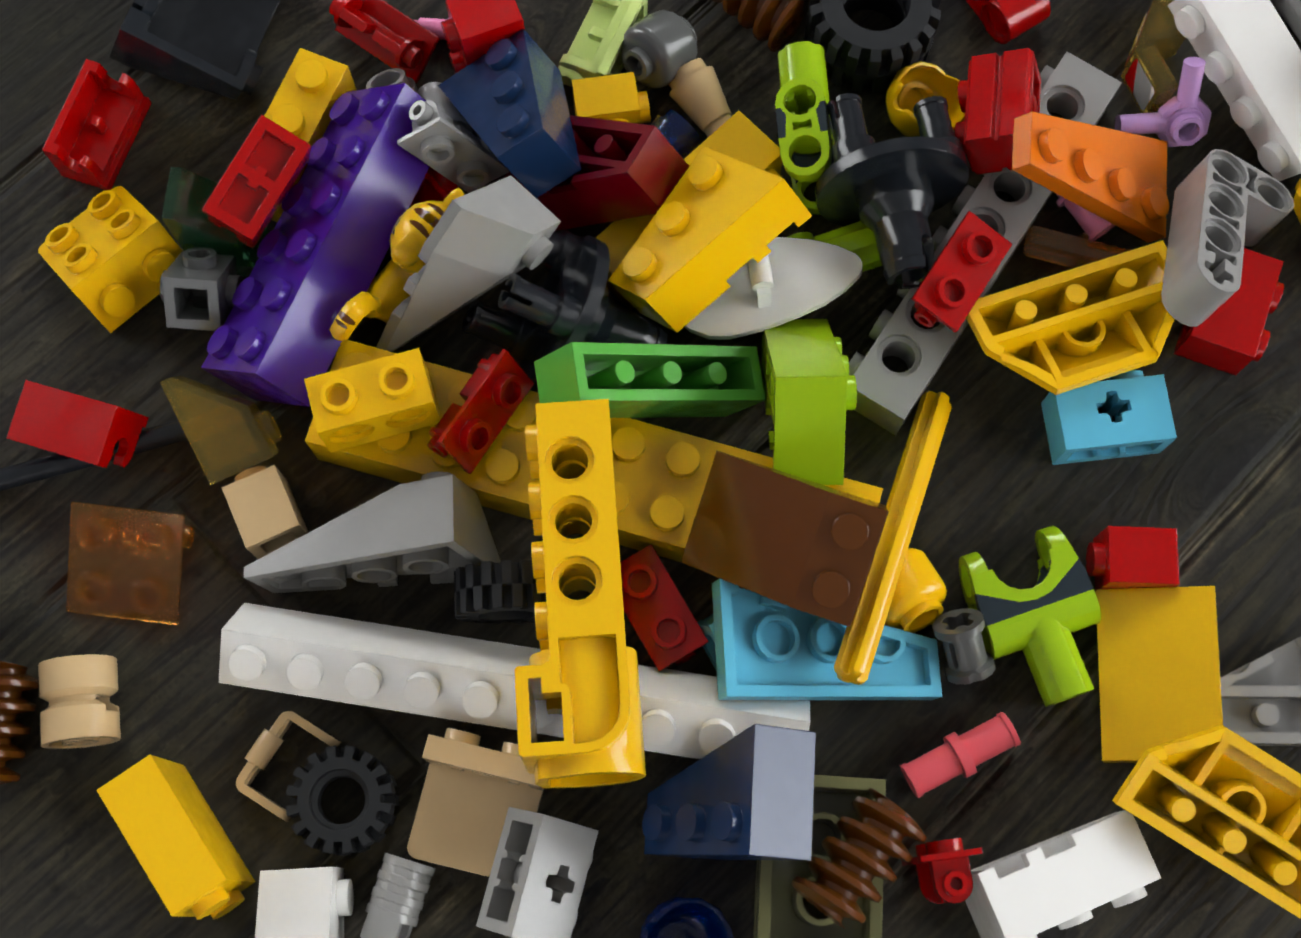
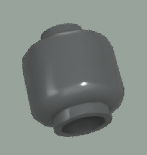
(658, 48)

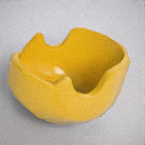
(917, 83)

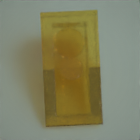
(222, 427)

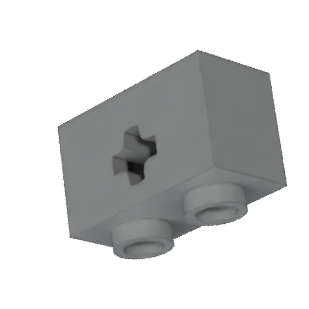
(537, 876)

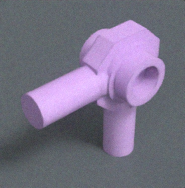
(1182, 118)

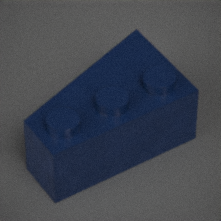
(519, 111)
(739, 801)

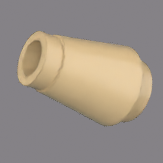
(700, 95)

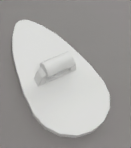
(780, 288)

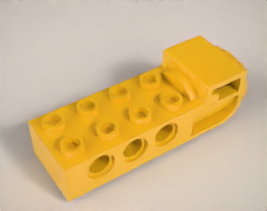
(583, 649)

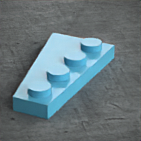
(791, 654)

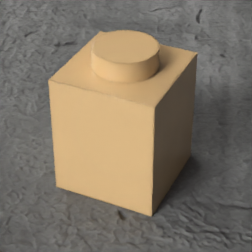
(264, 509)

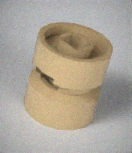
(79, 701)

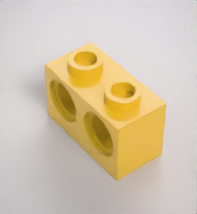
(372, 400)

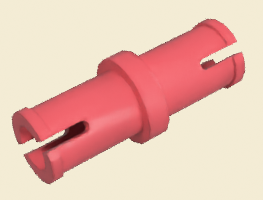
(960, 754)

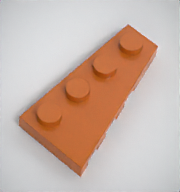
(1097, 169)

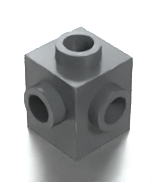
(199, 289)

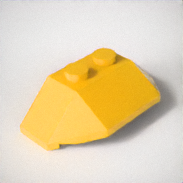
(1079, 321)
(1225, 806)

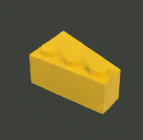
(703, 235)

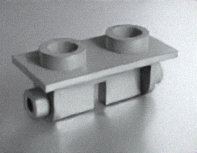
(449, 148)

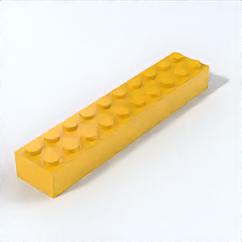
(655, 468)

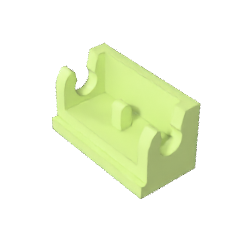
(600, 39)

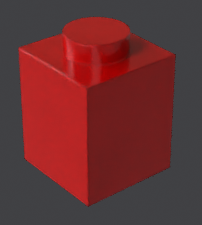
(1134, 558)

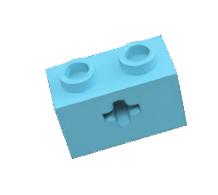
(1082, 434)

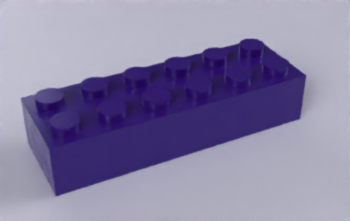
(320, 249)

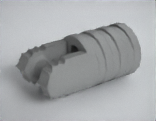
(396, 898)

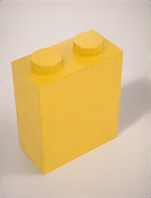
(177, 839)

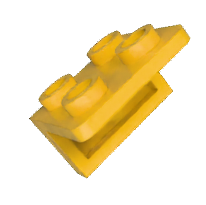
(111, 256)

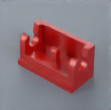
(96, 126)
(257, 181)
(75, 425)

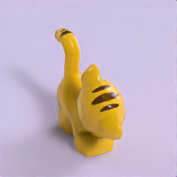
(387, 287)

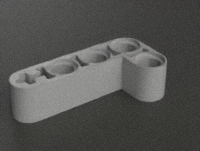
(1212, 219)

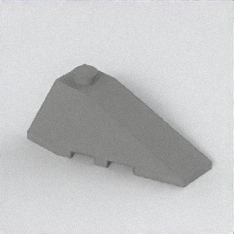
(470, 252)
(404, 531)

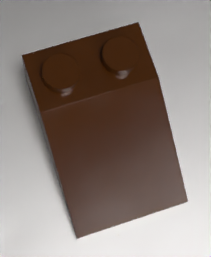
(785, 537)

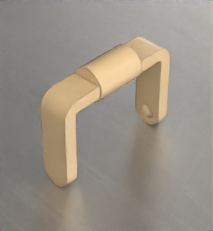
(263, 752)

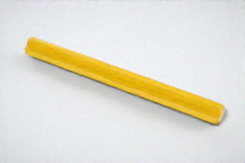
(904, 505)

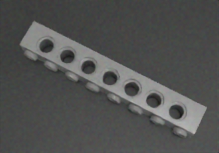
(888, 397)

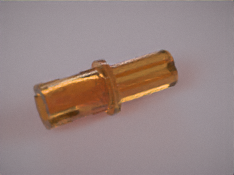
(1066, 248)

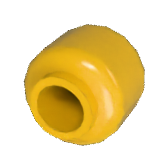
(917, 594)

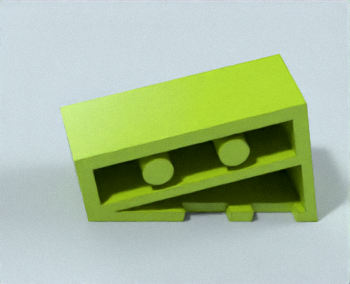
(808, 399)

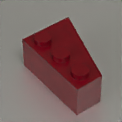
(622, 174)

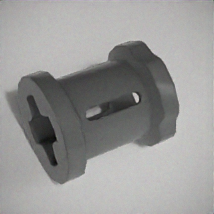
(963, 646)

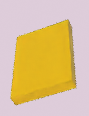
(1156, 667)

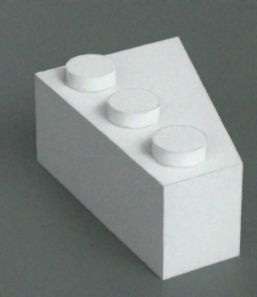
(1062, 879)
(303, 903)

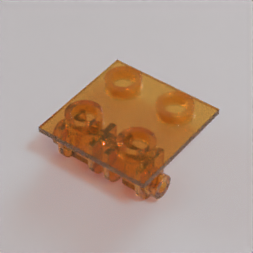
(126, 562)

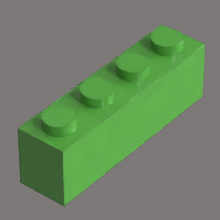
(653, 378)

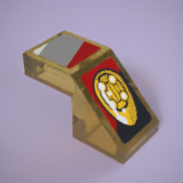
(1145, 68)

